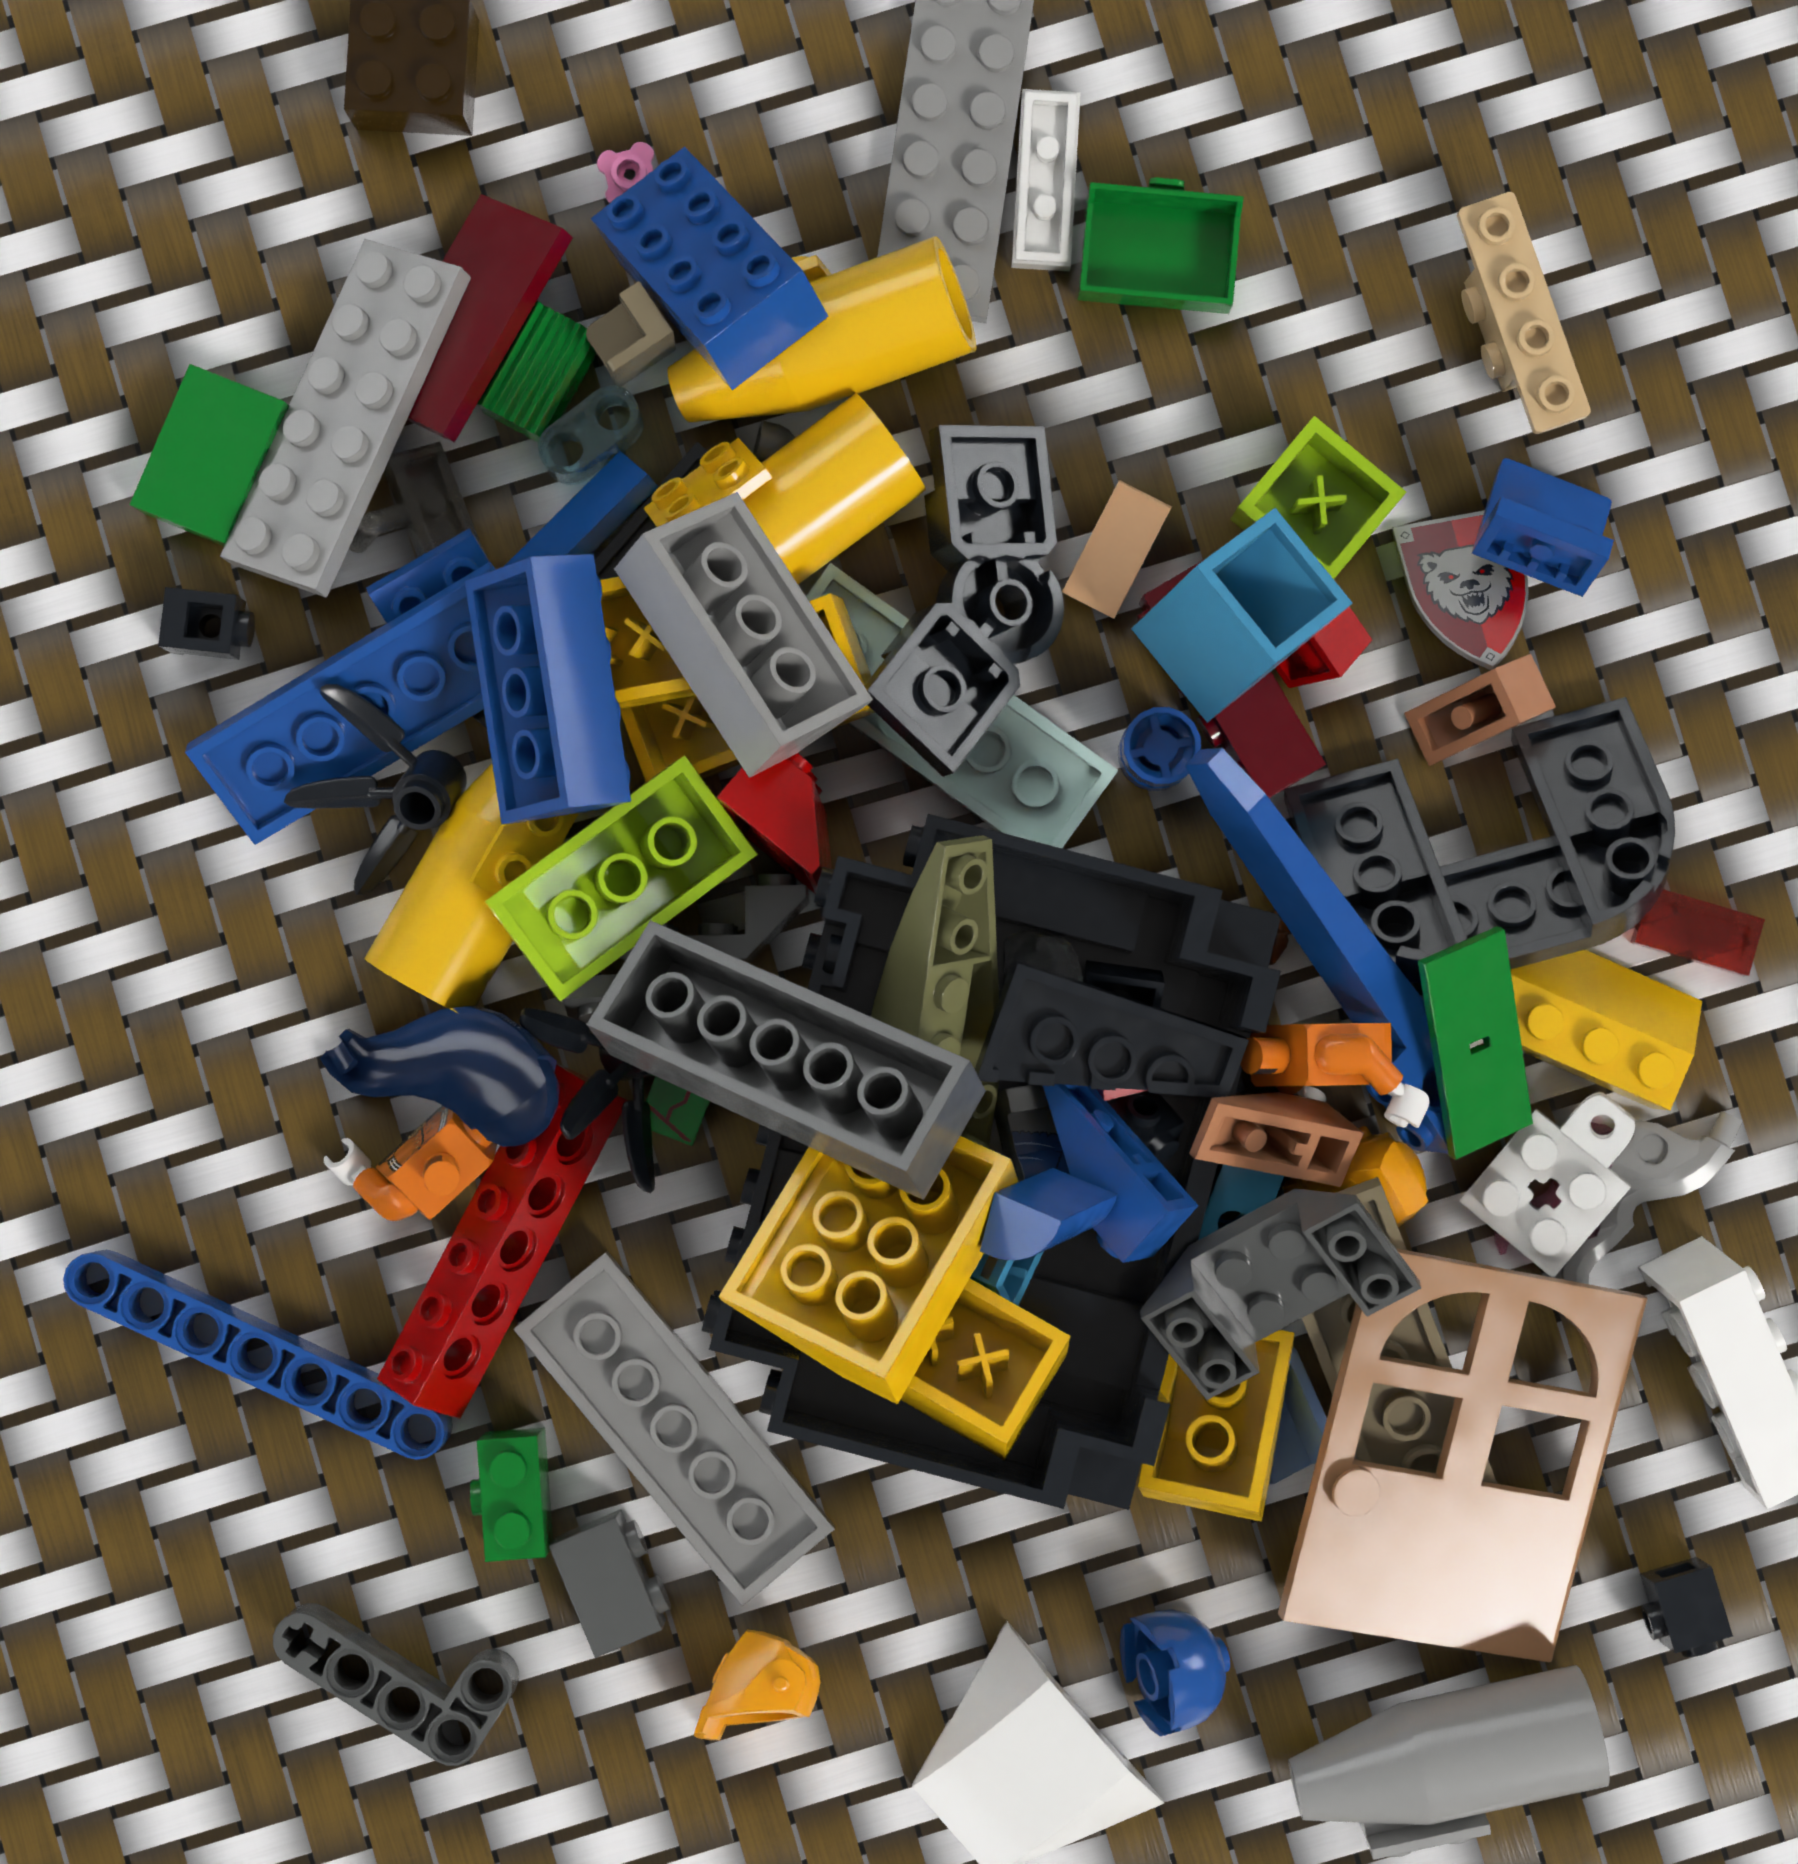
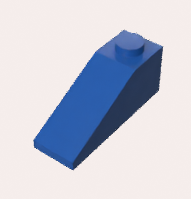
(1111, 1156)

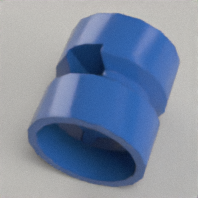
(1158, 748)

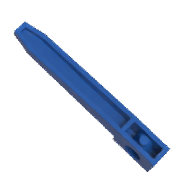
(1326, 929)

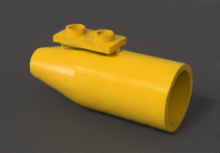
(881, 326)
(441, 930)

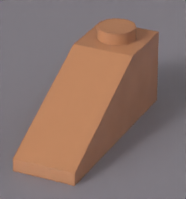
(1278, 1136)

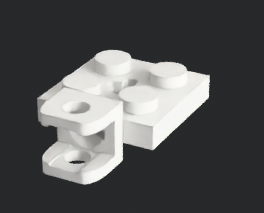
(1572, 1157)

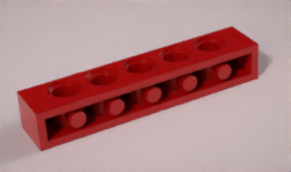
(493, 1260)

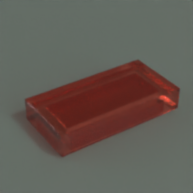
(1700, 932)

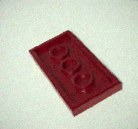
(509, 266)

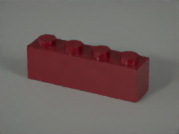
(1258, 727)

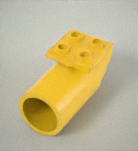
(810, 493)

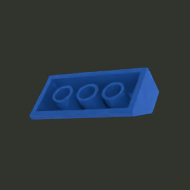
(548, 688)

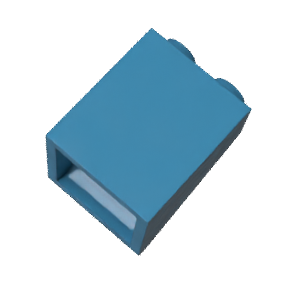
(1240, 614)

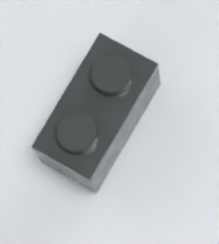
(610, 1582)

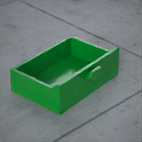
(1160, 246)
(208, 454)

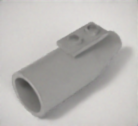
(1446, 1759)

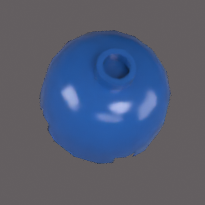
(1176, 1668)

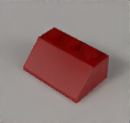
(782, 816)

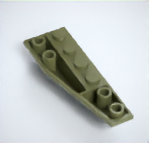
(944, 962)

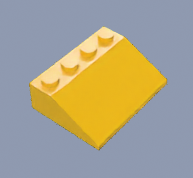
(864, 1267)

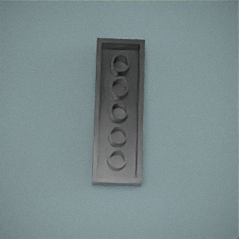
(788, 1058)

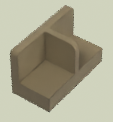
(631, 336)

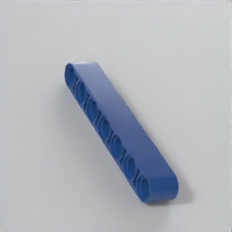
(230, 1355)

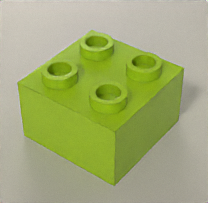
(1324, 494)

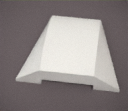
(1025, 1764)

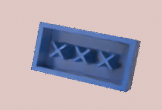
(710, 267)

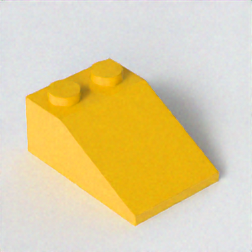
(1224, 1447)

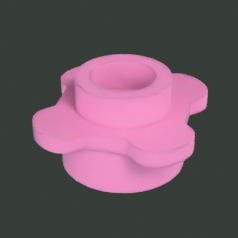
(615, 165)

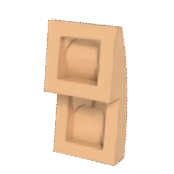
(1116, 549)

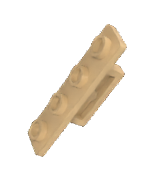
(1518, 315)

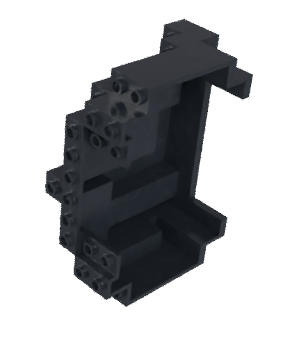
(1106, 1398)

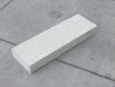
(1046, 180)

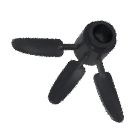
(420, 797)
(600, 1090)

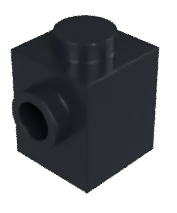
(1685, 1607)

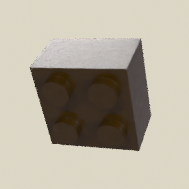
(412, 66)

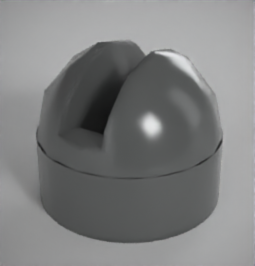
(770, 439)

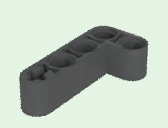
(389, 1671)

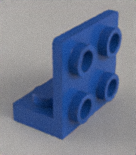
(1544, 528)

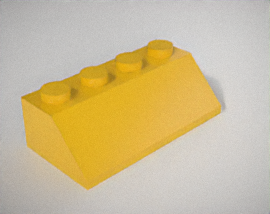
(1607, 1025)

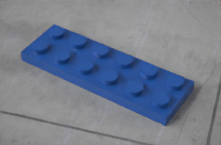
(412, 669)

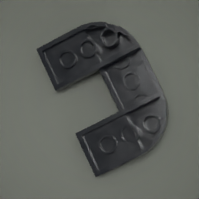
(1551, 895)

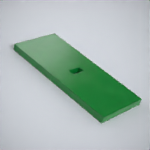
(1467, 1000)

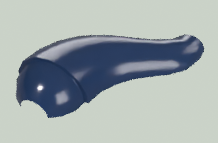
(465, 1061)

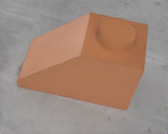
(1480, 709)

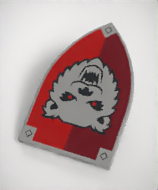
(1460, 596)

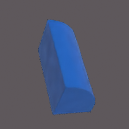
(1042, 1214)

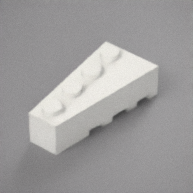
(1737, 1362)

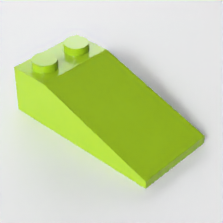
(617, 874)

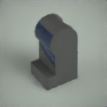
(1028, 1131)

